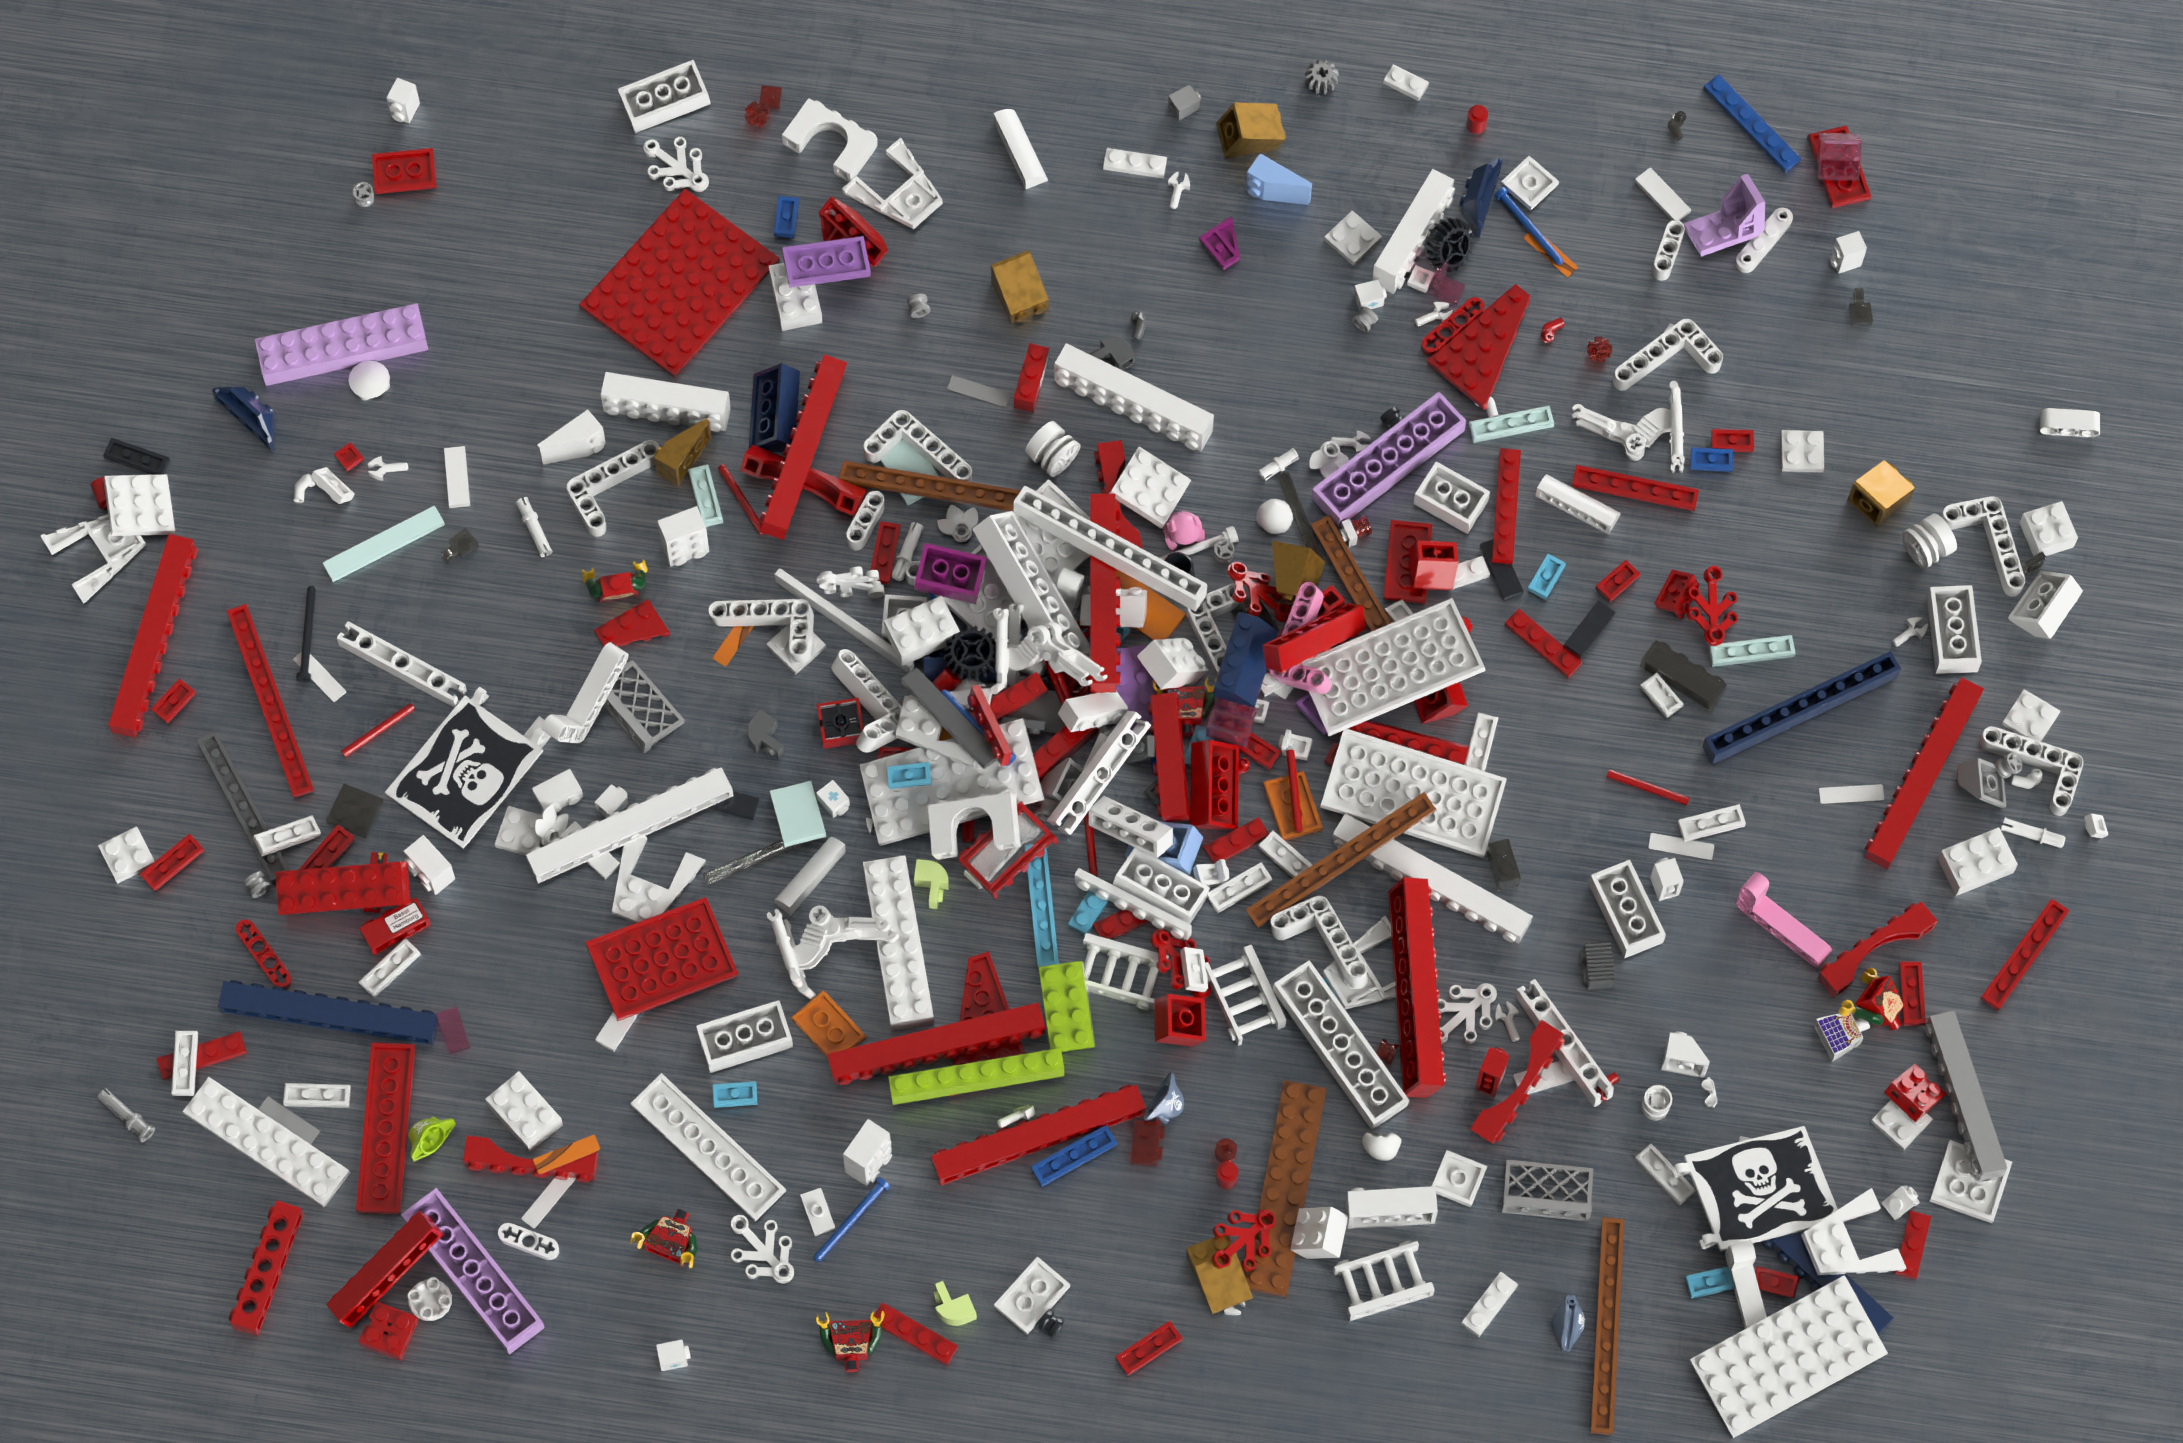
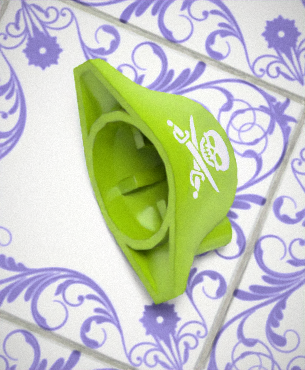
(428, 1136)

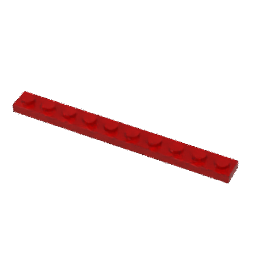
(270, 701)

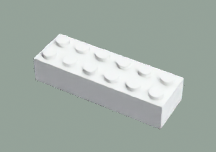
(1412, 231)
(664, 401)

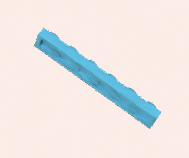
(1042, 911)

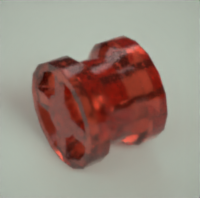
(1361, 526)
(1387, 1051)
(1224, 1154)

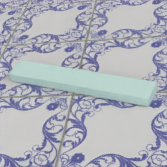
(383, 543)

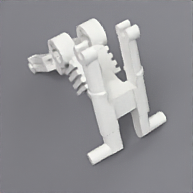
(1645, 431)
(1034, 649)
(818, 939)

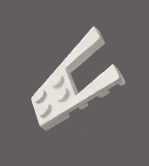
(910, 202)
(114, 549)
(923, 730)
(640, 899)
(1372, 991)
(1832, 1247)

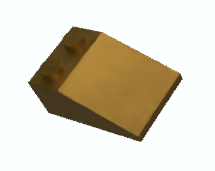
(681, 452)
(1219, 1286)

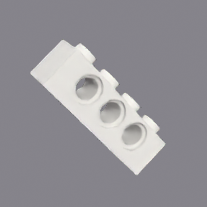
(1130, 826)

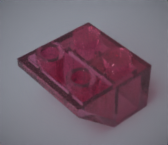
(1838, 156)
(1231, 722)

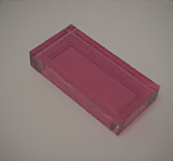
(453, 1030)

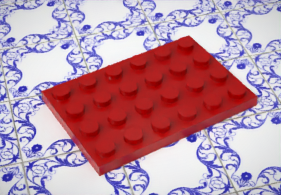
(661, 959)

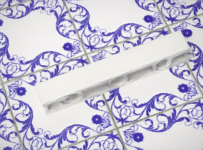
(388, 657)
(1088, 785)
(1573, 1055)

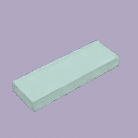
(705, 495)

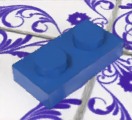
(786, 217)
(1711, 459)

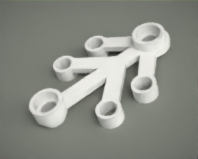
(677, 167)
(850, 580)
(1467, 1010)
(763, 1252)

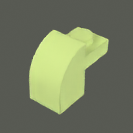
(932, 876)
(955, 1311)

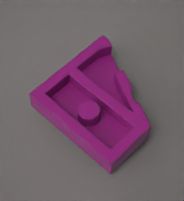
(1222, 243)

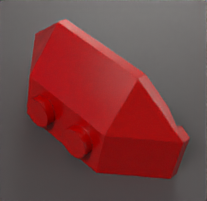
(843, 222)

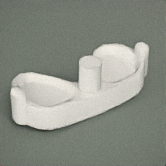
(1708, 1085)

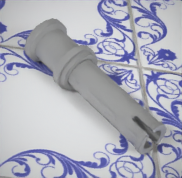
(132, 1120)

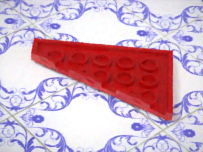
(1478, 351)
(984, 997)

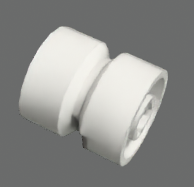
(1656, 1102)

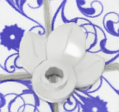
(1326, 462)
(959, 521)
(550, 825)

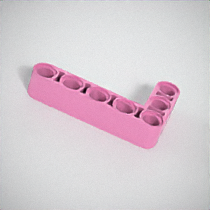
(1310, 675)
(1779, 922)

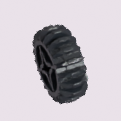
(1448, 243)
(962, 666)

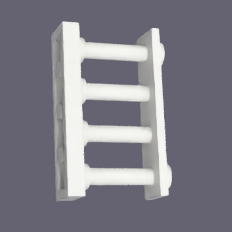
(1134, 956)
(1265, 997)
(1379, 1301)

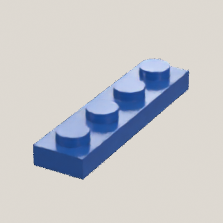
(1074, 1155)

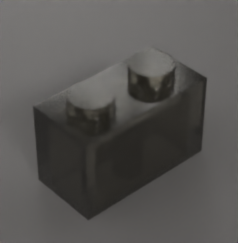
(1503, 864)

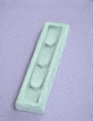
(1511, 424)
(1752, 650)

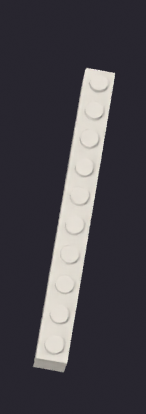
(1110, 548)
(629, 824)
(1445, 885)

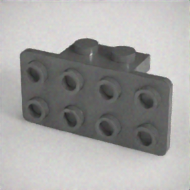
(1039, 715)

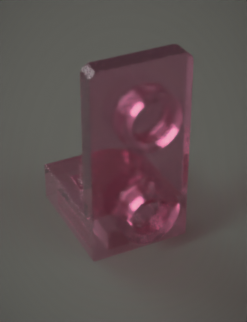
(1447, 288)

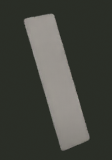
(978, 391)
(289, 1120)

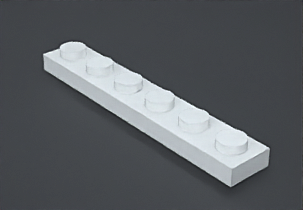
(1140, 908)

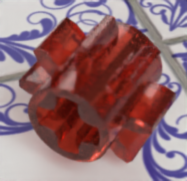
(757, 114)
(1599, 349)

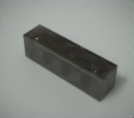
(1683, 675)

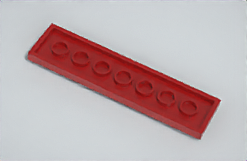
(385, 1128)

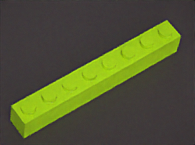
(976, 1076)

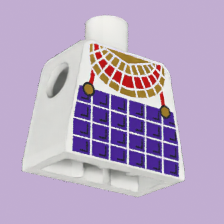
(1840, 1033)

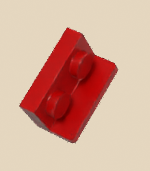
(1673, 596)

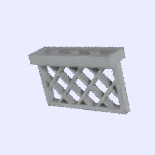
(626, 719)
(1547, 1207)

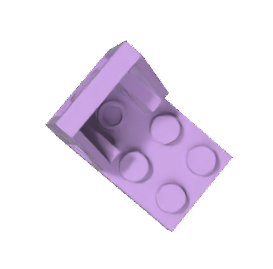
(1737, 222)

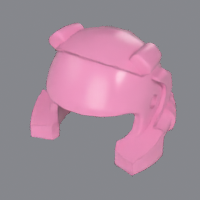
(1183, 529)

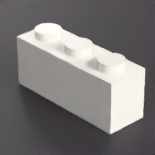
(1092, 711)

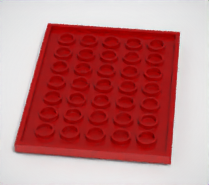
(679, 283)

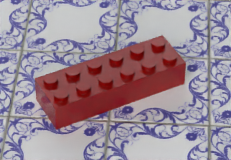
(343, 888)

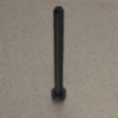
(303, 675)

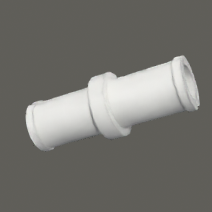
(1278, 464)

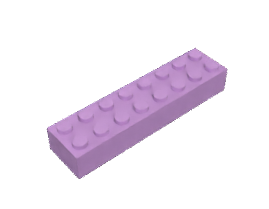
(341, 344)
(1388, 459)
(477, 1275)

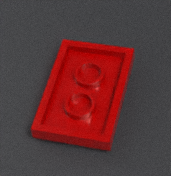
(404, 171)

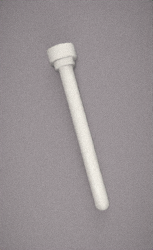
(1229, 534)

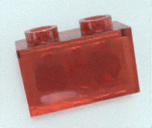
(1146, 1142)

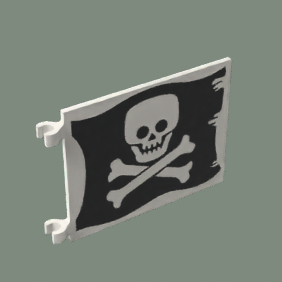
(465, 770)
(1759, 1188)

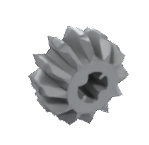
(1328, 79)

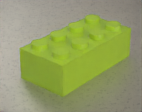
(1067, 1006)

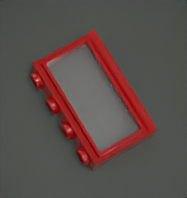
(997, 867)

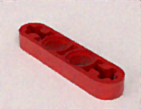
(1450, 324)
(265, 953)

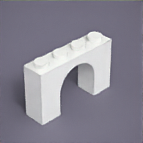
(816, 118)
(946, 816)

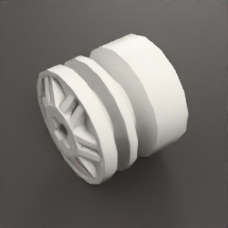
(1052, 448)
(1929, 541)

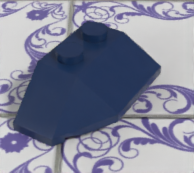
(1479, 194)
(249, 412)

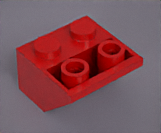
(1433, 565)

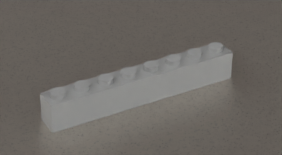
(1966, 1096)

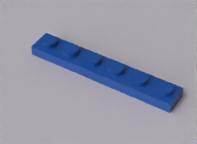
(1752, 123)

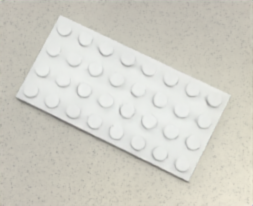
(1052, 552)
(1394, 666)
(1379, 777)
(904, 811)
(1788, 1356)

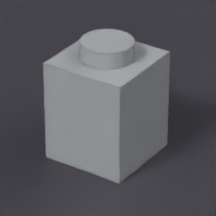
(1184, 102)

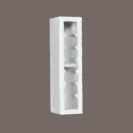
(1019, 148)
(1577, 504)
(810, 875)

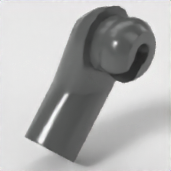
(1140, 325)

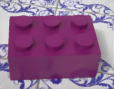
(950, 573)

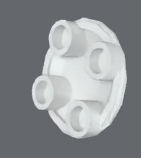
(369, 379)
(430, 1299)

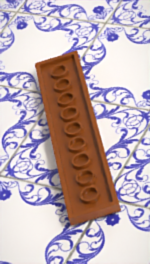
(1287, 1182)

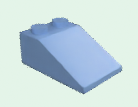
(1276, 183)
(1184, 848)

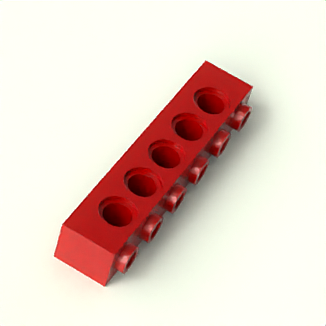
(252, 1321)

